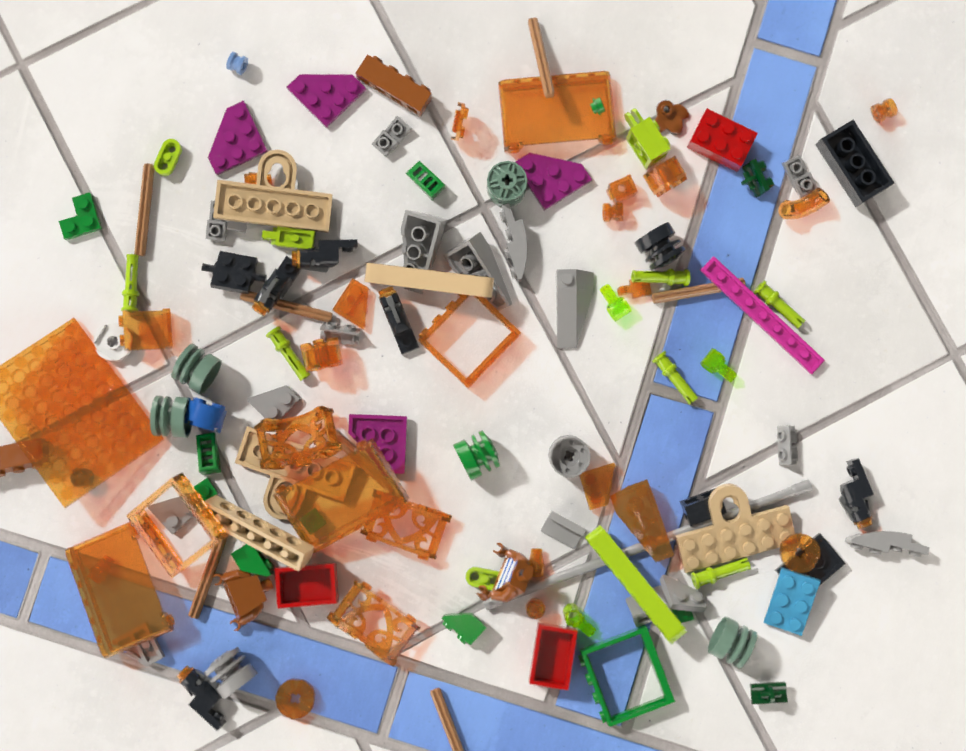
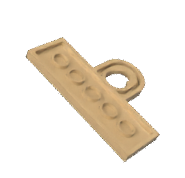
(273, 205)
(250, 457)
(733, 538)

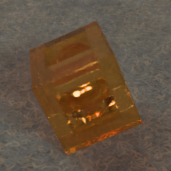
(618, 196)

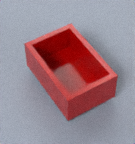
(722, 140)
(307, 587)
(552, 656)

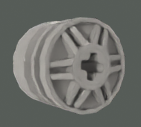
(579, 460)
(230, 672)

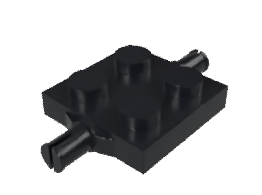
(234, 272)

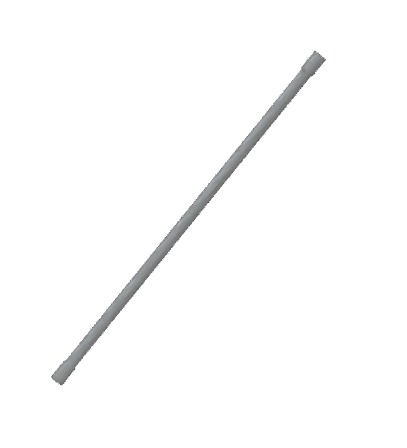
(794, 490)

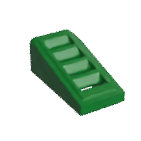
(436, 190)
(216, 468)

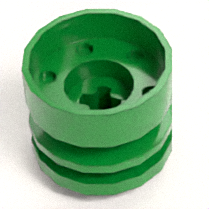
(477, 455)

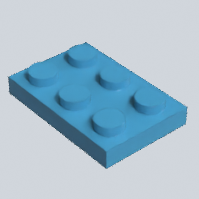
(791, 601)

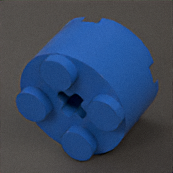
(205, 415)

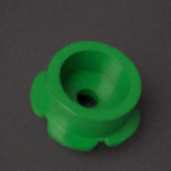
(597, 106)

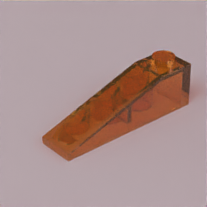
(640, 513)

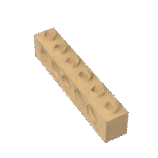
(261, 534)

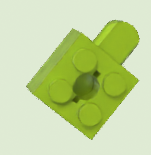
(646, 139)

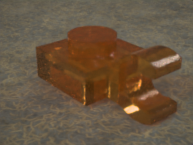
(635, 289)

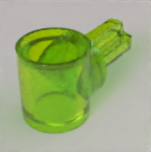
(616, 306)
(715, 362)
(579, 620)

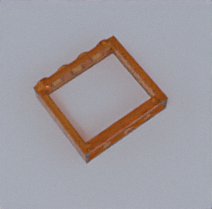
(491, 358)
(155, 539)

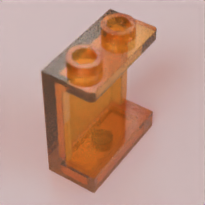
(146, 330)

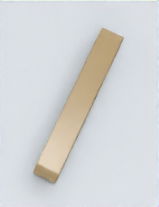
(429, 280)

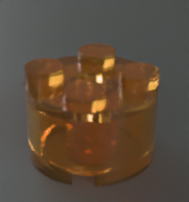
(665, 175)
(321, 354)

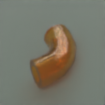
(804, 206)

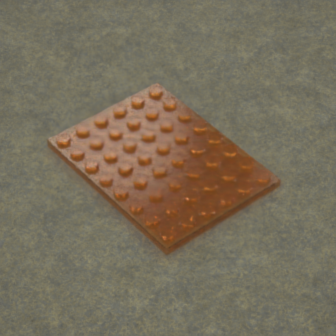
(71, 413)

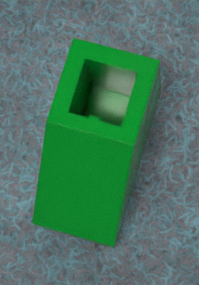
(252, 561)
(465, 625)

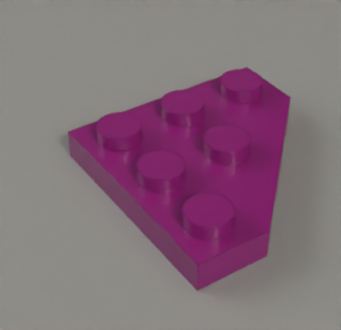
(326, 94)
(235, 140)
(552, 178)
(388, 433)

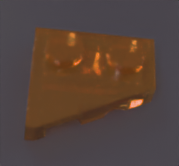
(353, 303)
(597, 485)

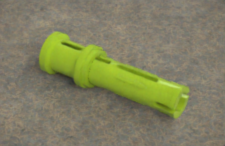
(132, 260)
(669, 277)
(772, 298)
(283, 345)
(669, 369)
(712, 575)

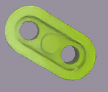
(166, 157)
(484, 577)

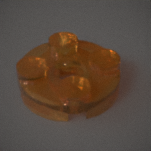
(457, 126)
(804, 542)
(295, 686)

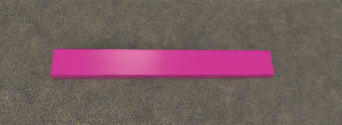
(762, 315)

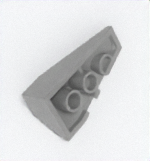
(421, 240)
(477, 259)
(573, 300)

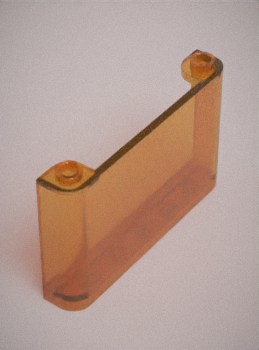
(566, 117)
(342, 496)
(118, 591)

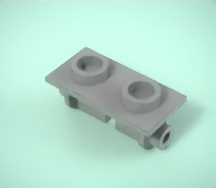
(348, 333)
(787, 453)

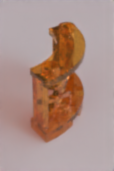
(277, 459)
(431, 516)
(382, 648)

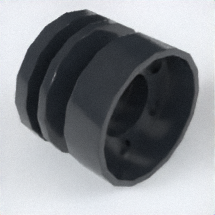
(660, 246)

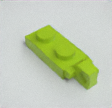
(290, 237)

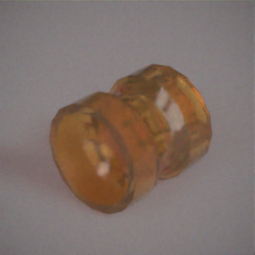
(885, 109)
(614, 211)
(535, 608)

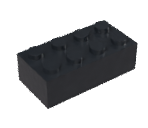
(854, 163)

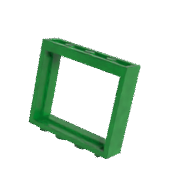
(641, 709)

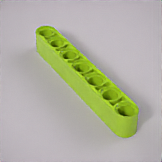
(635, 584)

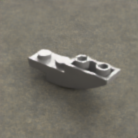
(517, 249)
(883, 540)

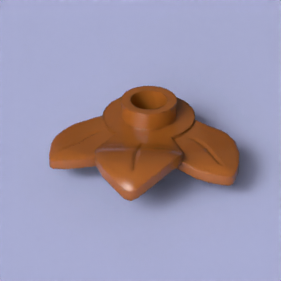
(672, 119)

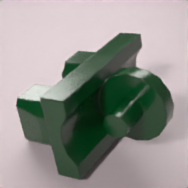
(755, 179)
(768, 693)

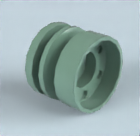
(504, 194)
(195, 367)
(169, 416)
(734, 643)

